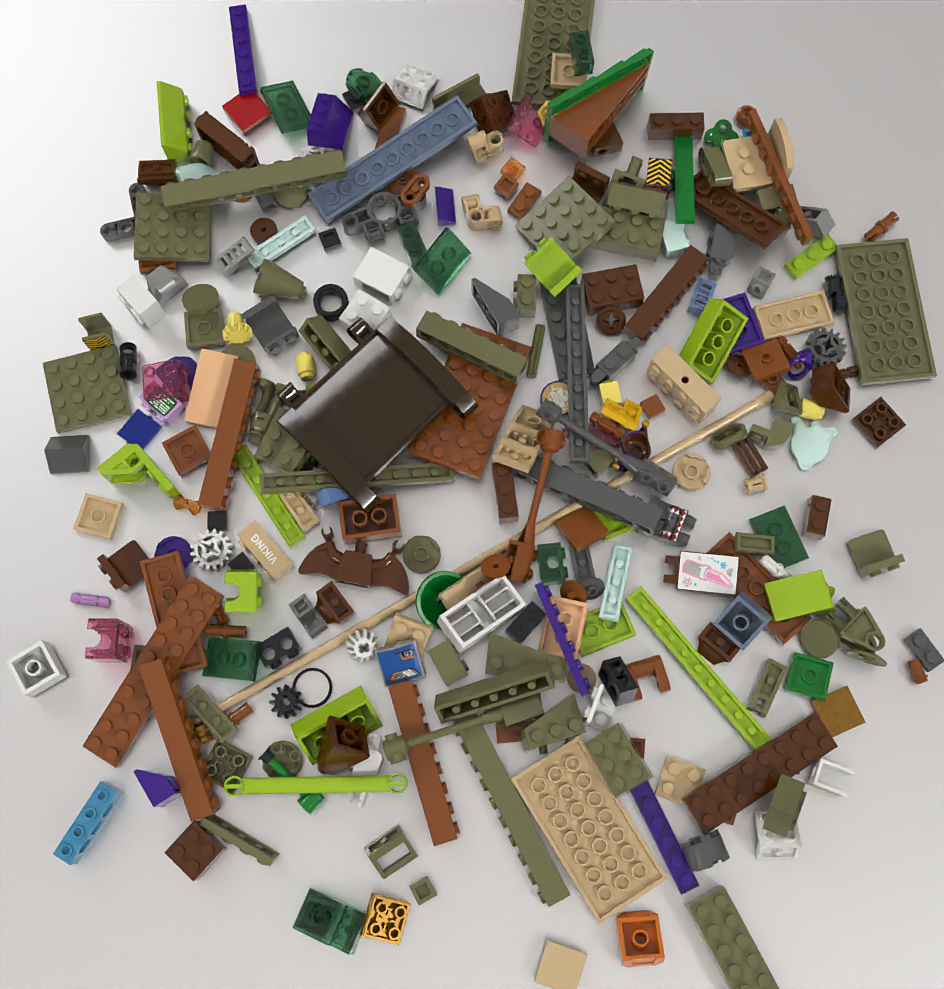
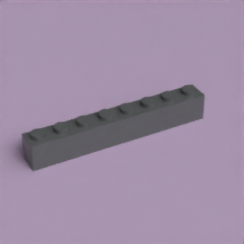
(596, 496)

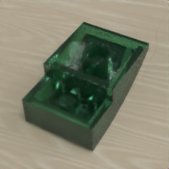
(330, 921)

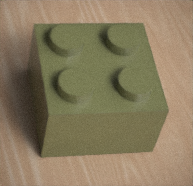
(785, 806)

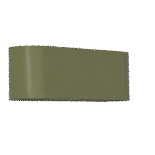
(715, 166)

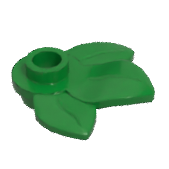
(717, 136)

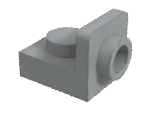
(761, 282)

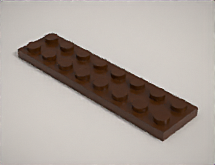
(758, 772)

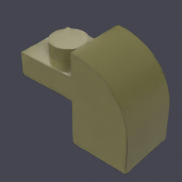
(773, 437)

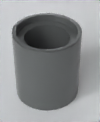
(266, 202)

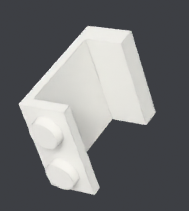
(382, 274)

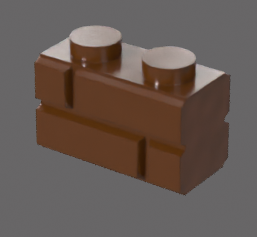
(816, 517)

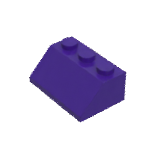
(329, 122)

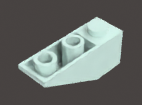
(673, 241)

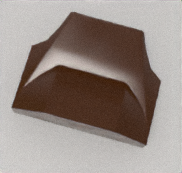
(332, 604)
(716, 645)

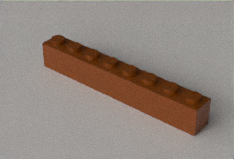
(229, 435)
(180, 738)
(423, 764)

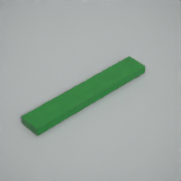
(684, 180)

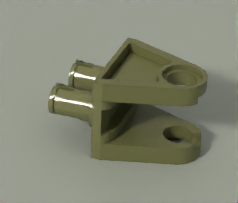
(629, 176)
(858, 628)

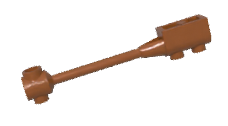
(522, 551)

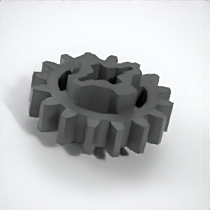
(833, 346)

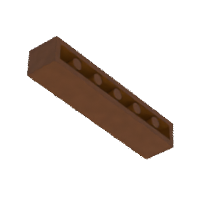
(665, 294)

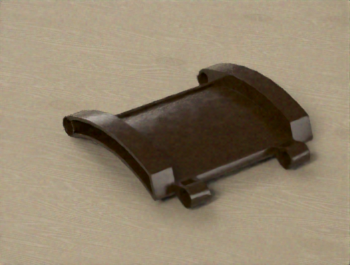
(371, 406)

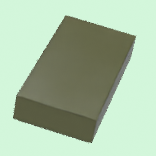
(754, 544)

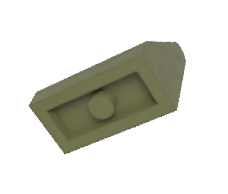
(385, 844)

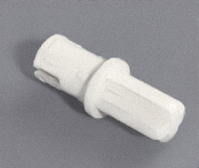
(776, 569)

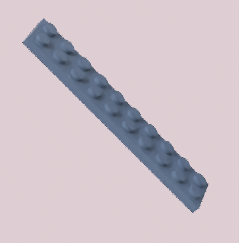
(393, 159)

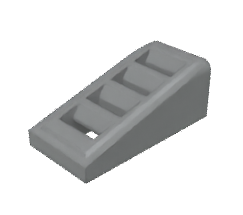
(231, 266)

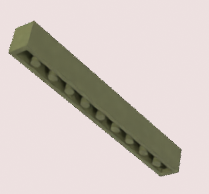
(253, 181)
(513, 813)

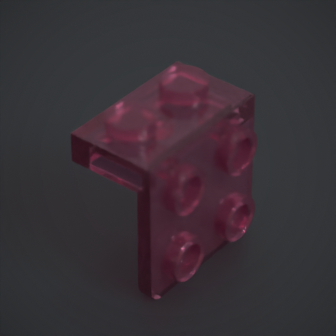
(165, 381)

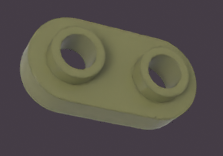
(728, 436)

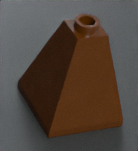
(341, 746)

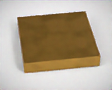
(839, 711)

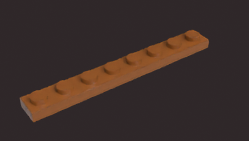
(780, 181)

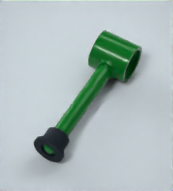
(308, 801)

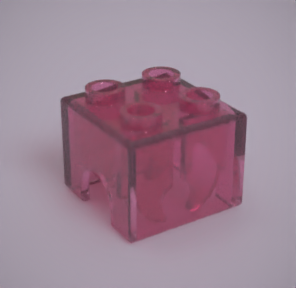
(113, 643)

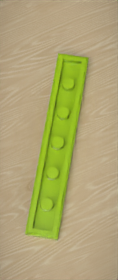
(271, 502)

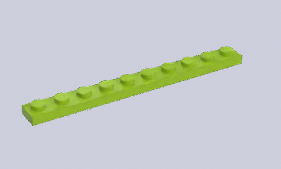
(698, 668)

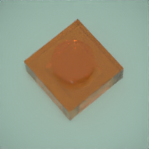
(513, 168)

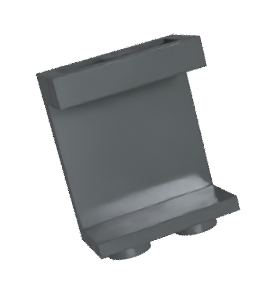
(270, 325)

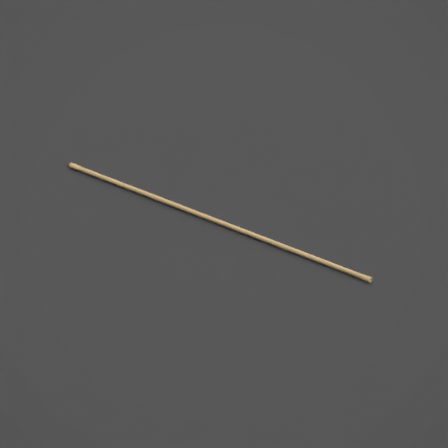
(758, 402)

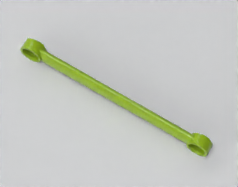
(315, 784)

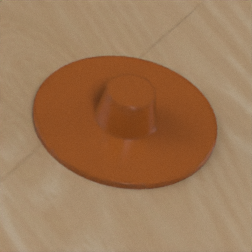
(495, 566)
(573, 590)

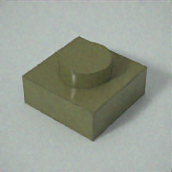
(423, 890)

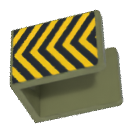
(98, 331)

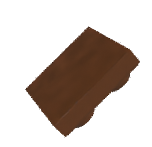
(878, 422)

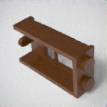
(226, 142)

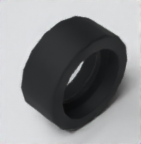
(329, 289)

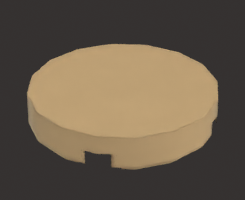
(691, 472)

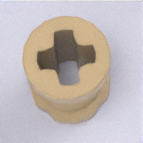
(762, 484)

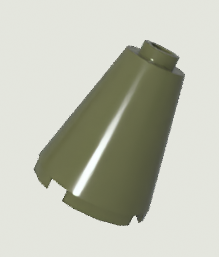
(277, 282)

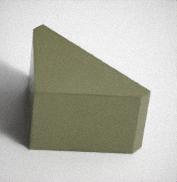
(787, 399)

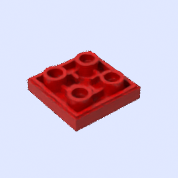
(246, 111)

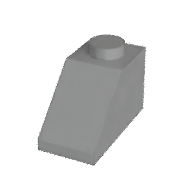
(818, 220)

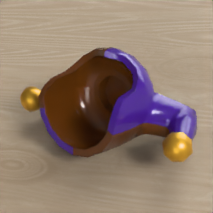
(636, 445)

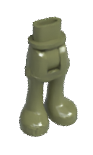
(260, 419)

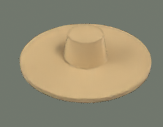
(587, 672)

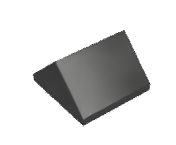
(68, 454)

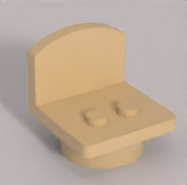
(744, 160)

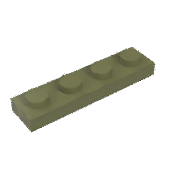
(235, 836)

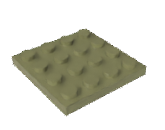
(569, 218)
(170, 235)
(86, 389)

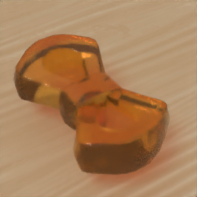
(181, 502)

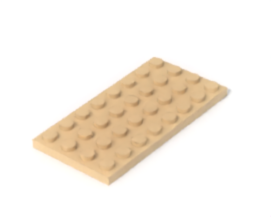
(589, 829)

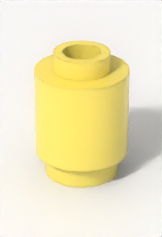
(305, 366)
(811, 409)

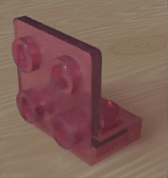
(526, 121)

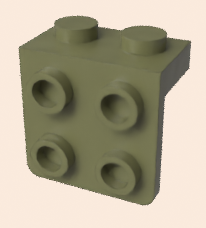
(294, 458)
(874, 553)

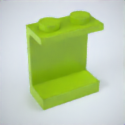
(551, 265)

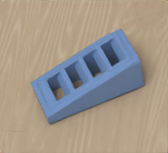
(696, 308)
(331, 496)

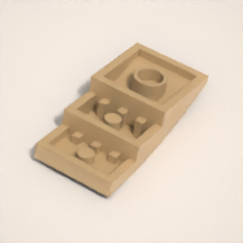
(519, 443)

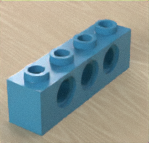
(88, 823)

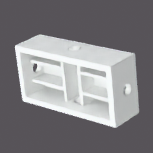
(481, 613)

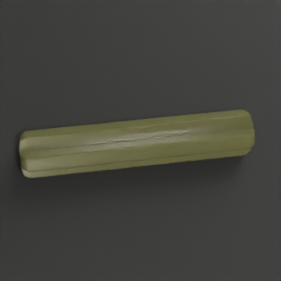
(535, 350)

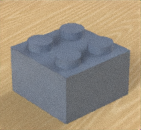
(742, 620)

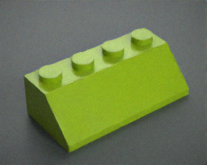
(174, 122)
(713, 338)
(351, 707)

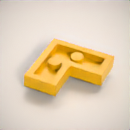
(627, 414)

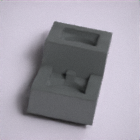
(308, 616)

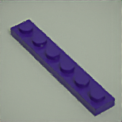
(243, 50)
(567, 646)
(664, 838)

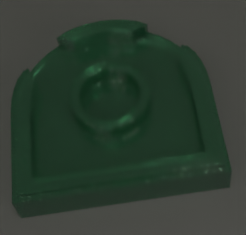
(361, 83)

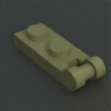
(767, 687)

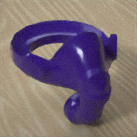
(805, 357)

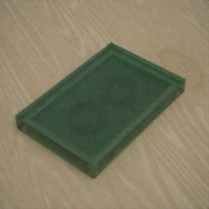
(286, 106)
(442, 260)
(788, 544)
(232, 659)

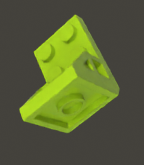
(126, 465)

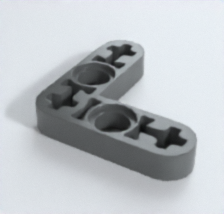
(121, 223)

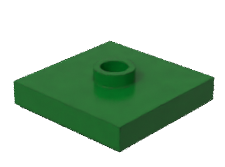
(809, 676)

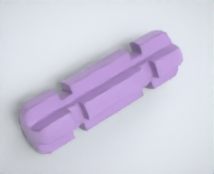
(89, 599)

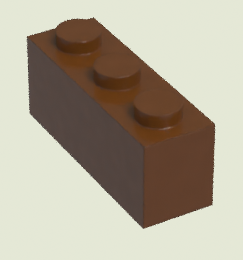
(670, 125)
(504, 493)

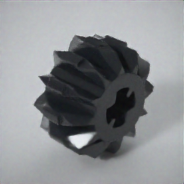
(279, 704)

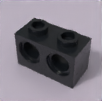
(525, 623)
(276, 643)
(618, 681)

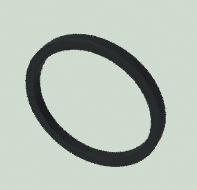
(330, 686)

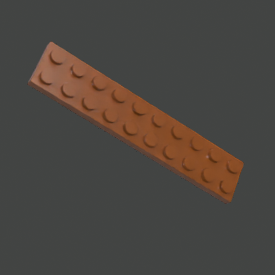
(173, 637)

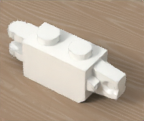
(367, 767)

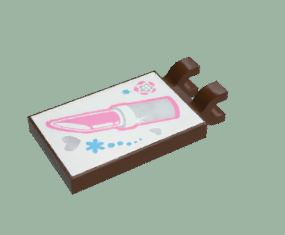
(704, 572)

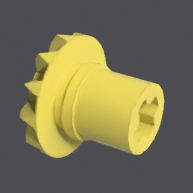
(236, 329)

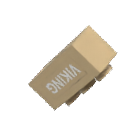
(264, 551)

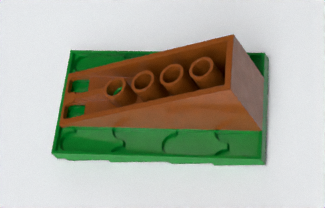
(587, 111)

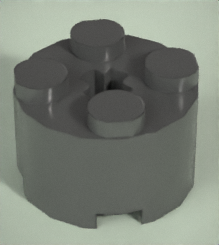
(705, 851)

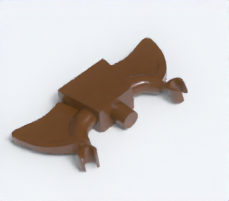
(356, 566)

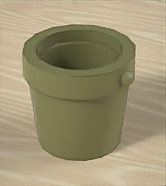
(201, 153)

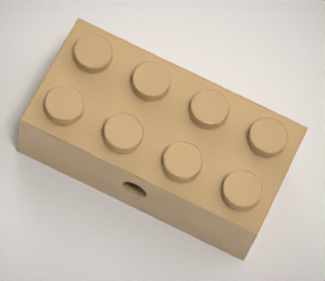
(683, 384)

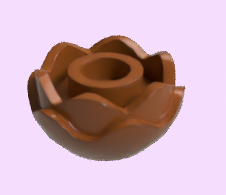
(741, 113)

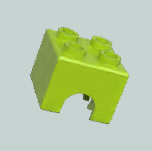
(248, 582)

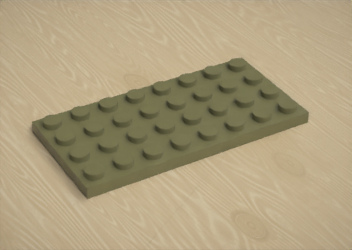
(543, 32)
(885, 312)

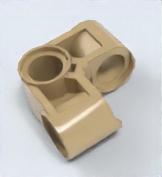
(482, 144)
(488, 216)

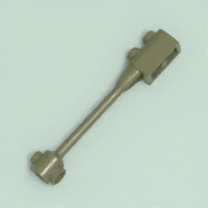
(510, 713)

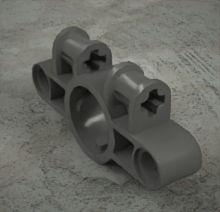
(374, 229)

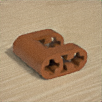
(648, 667)

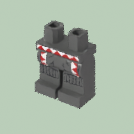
(671, 524)

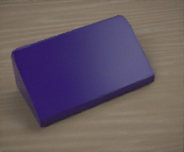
(445, 206)

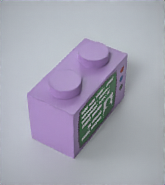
(165, 409)

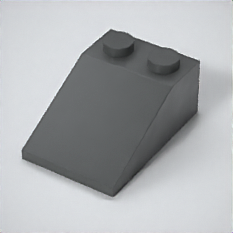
(497, 308)

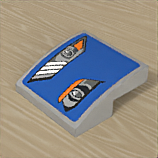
(400, 662)

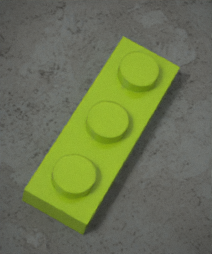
(811, 257)

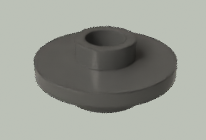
(593, 586)

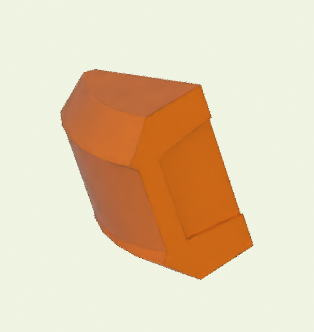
(640, 938)

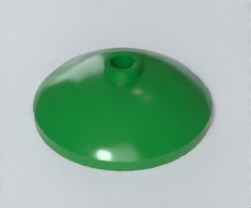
(426, 604)

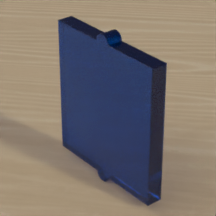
(139, 429)

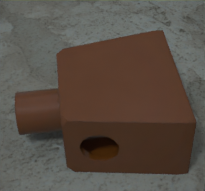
(608, 143)

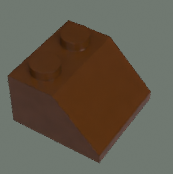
(379, 107)
(830, 388)

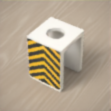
(815, 772)

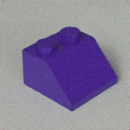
(159, 787)

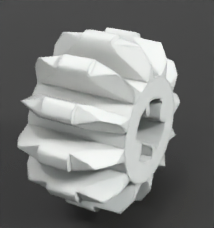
(362, 638)

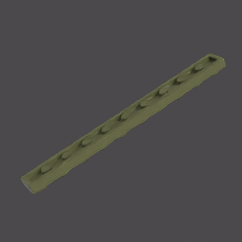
(319, 479)

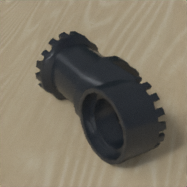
(834, 291)
(128, 361)

